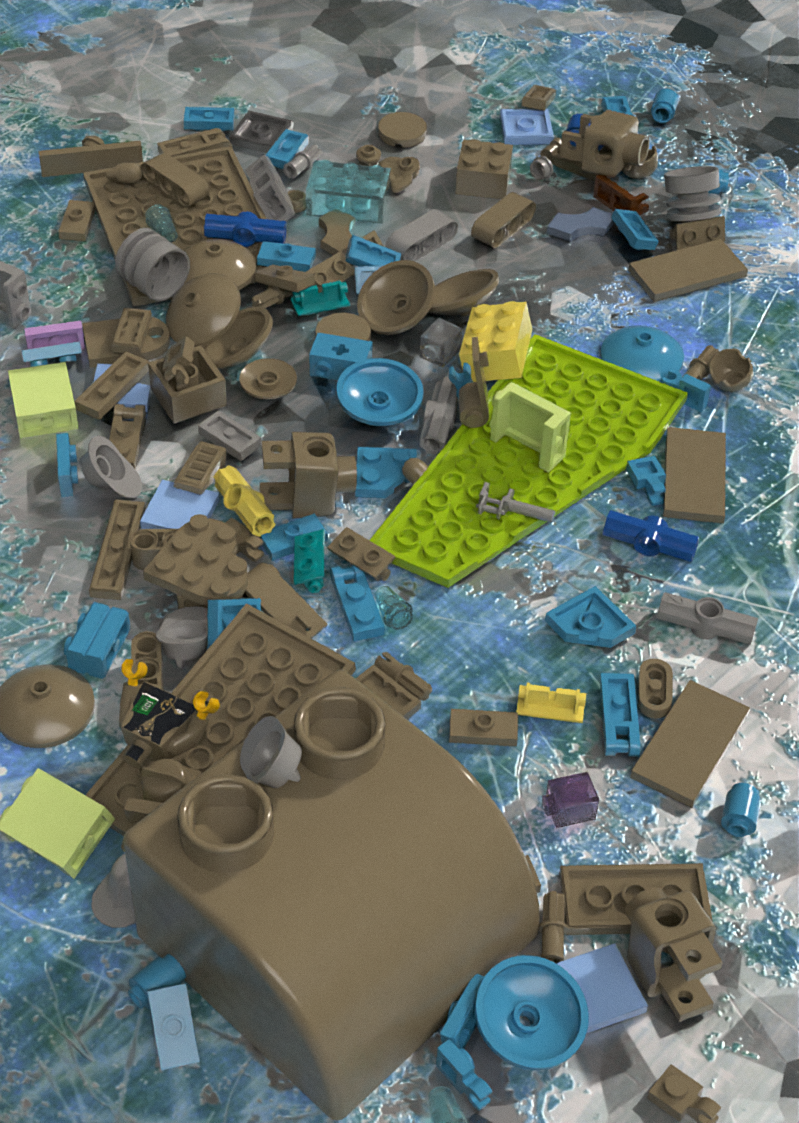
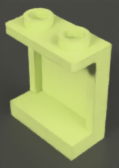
(43, 399)
(531, 422)
(56, 822)

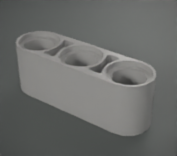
(422, 235)

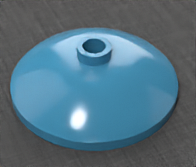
(643, 351)
(379, 392)
(542, 994)

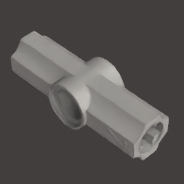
(439, 416)
(707, 618)

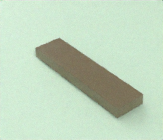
(88, 158)
(115, 552)

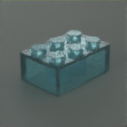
(348, 190)

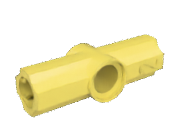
(244, 501)

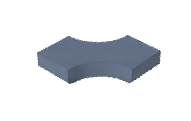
(572, 226)

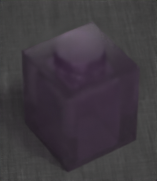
(571, 800)

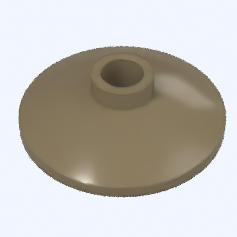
(268, 378)

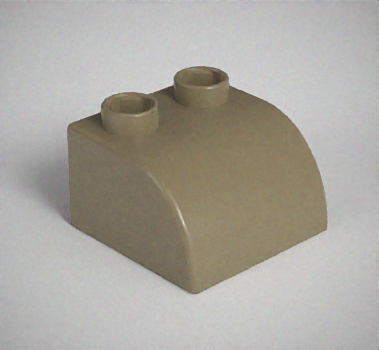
(340, 904)

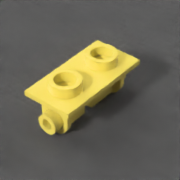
(547, 704)

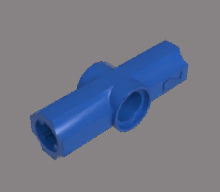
(245, 228)
(651, 536)

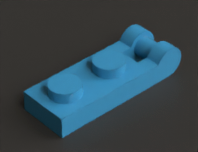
(357, 603)
(619, 714)

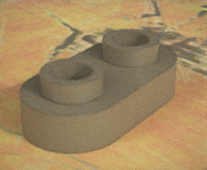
(655, 687)

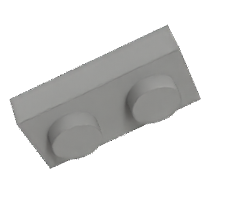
(229, 434)

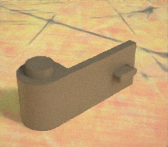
(474, 395)
(282, 601)

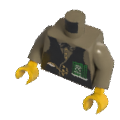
(158, 721)

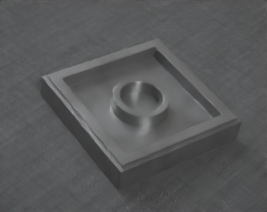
(259, 131)

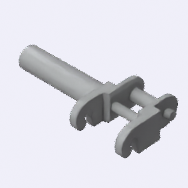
(514, 506)

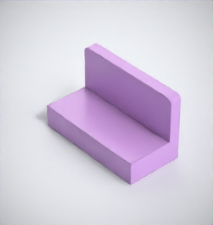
(54, 335)

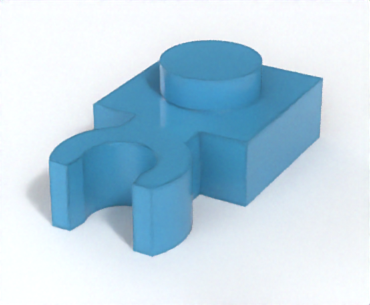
(459, 1070)

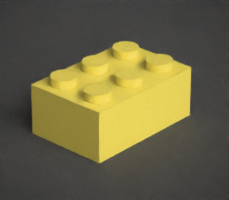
(504, 334)

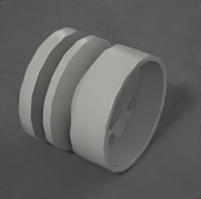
(692, 193)
(152, 264)

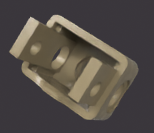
(620, 140)
(313, 474)
(683, 931)

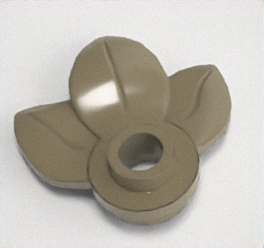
(402, 171)

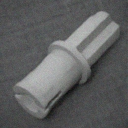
(302, 161)

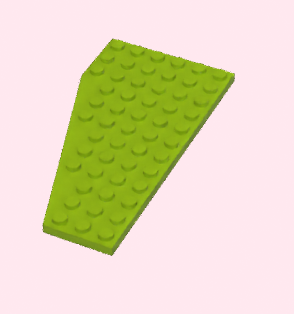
(611, 421)

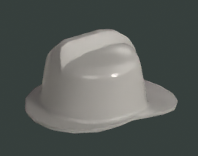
(108, 469)
(184, 634)
(270, 754)
(113, 898)

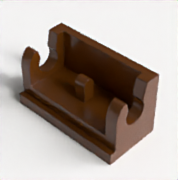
(616, 197)

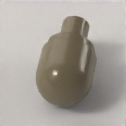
(125, 173)

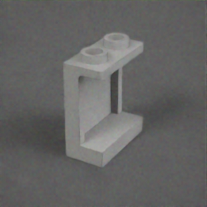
(14, 294)

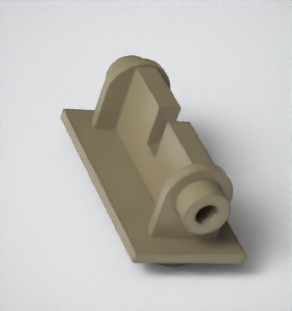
(698, 232)
(331, 270)
(362, 554)

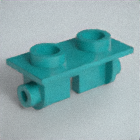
(310, 301)
(309, 560)

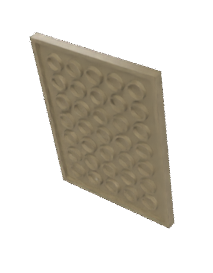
(123, 206)

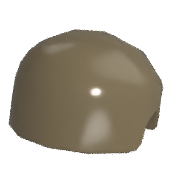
(646, 169)
(730, 370)

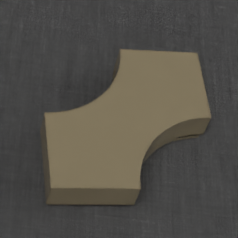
(337, 230)

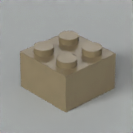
(484, 169)
(202, 393)

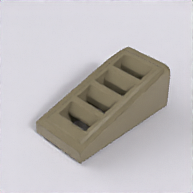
(201, 465)

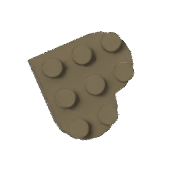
(200, 562)

